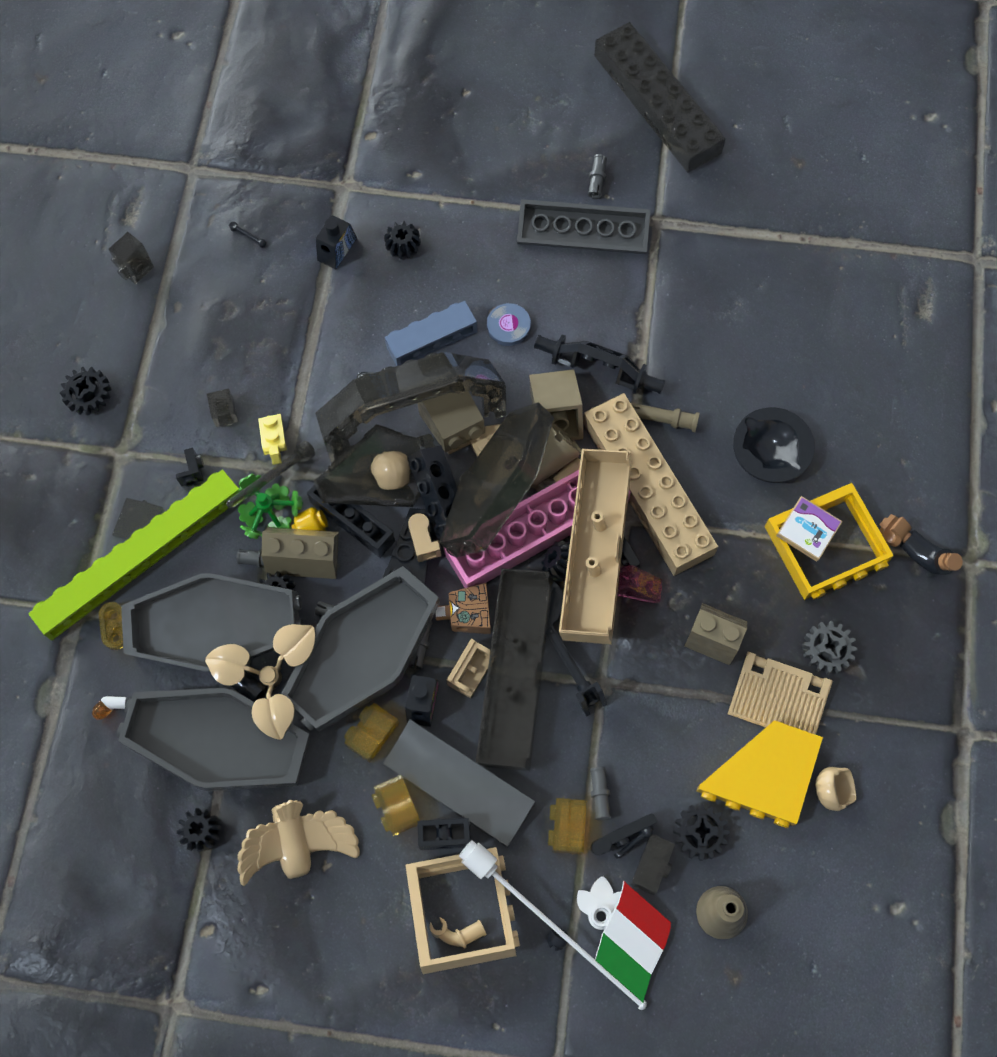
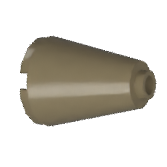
(557, 454)
(713, 914)

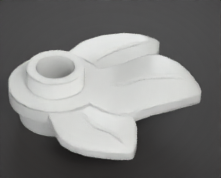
(598, 900)

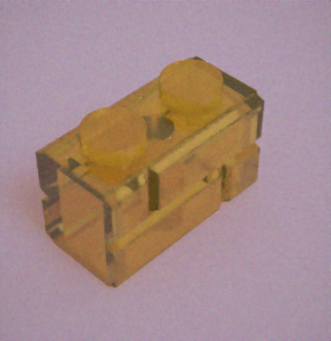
(569, 826)

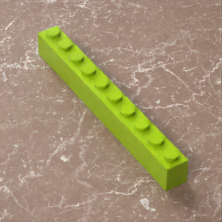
(133, 556)

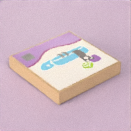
(809, 528)

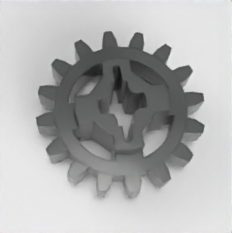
(827, 637)

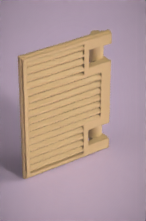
(779, 695)

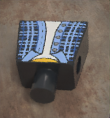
(334, 241)

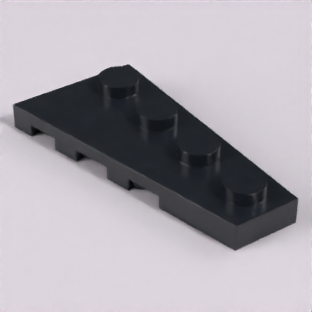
(404, 552)

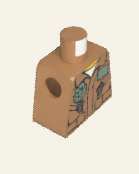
(467, 610)

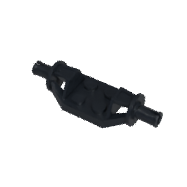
(611, 358)

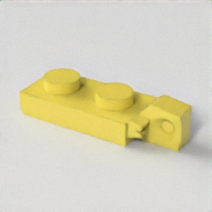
(272, 437)

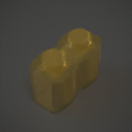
(371, 732)
(396, 805)

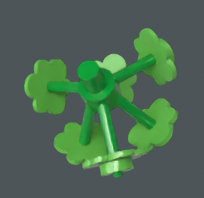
(273, 497)

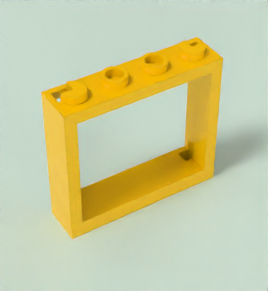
(867, 525)

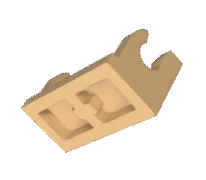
(469, 669)

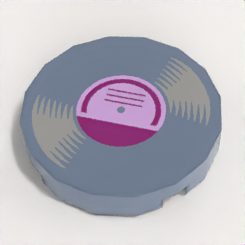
(508, 324)

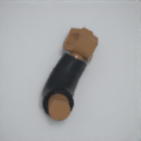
(922, 551)

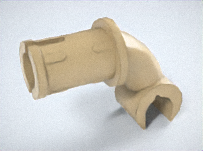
(459, 938)

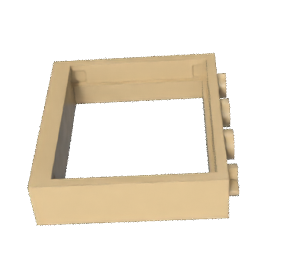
(447, 865)

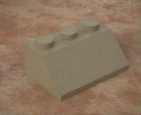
(300, 552)

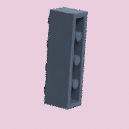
(431, 333)

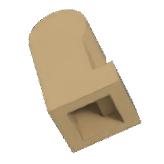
(422, 543)

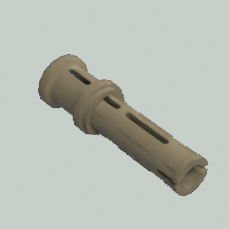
(675, 418)

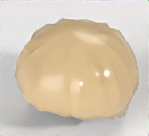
(391, 470)
(835, 788)

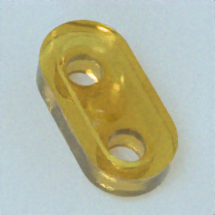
(111, 627)

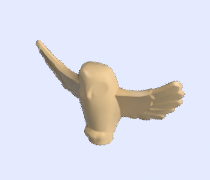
(293, 839)

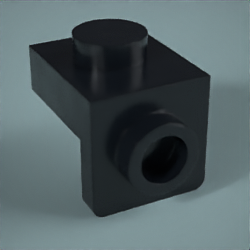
(194, 472)

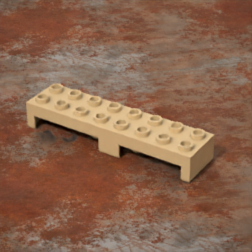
(653, 486)
(596, 547)

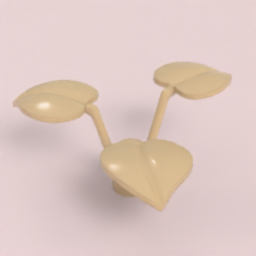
(229, 665)

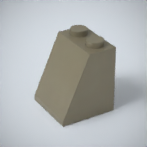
(561, 398)
(452, 419)
(716, 634)

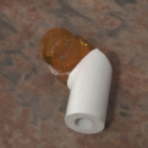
(107, 705)

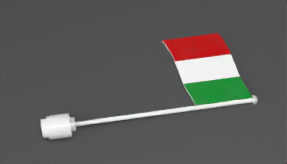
(628, 943)

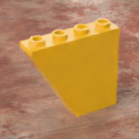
(767, 774)

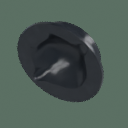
(773, 445)

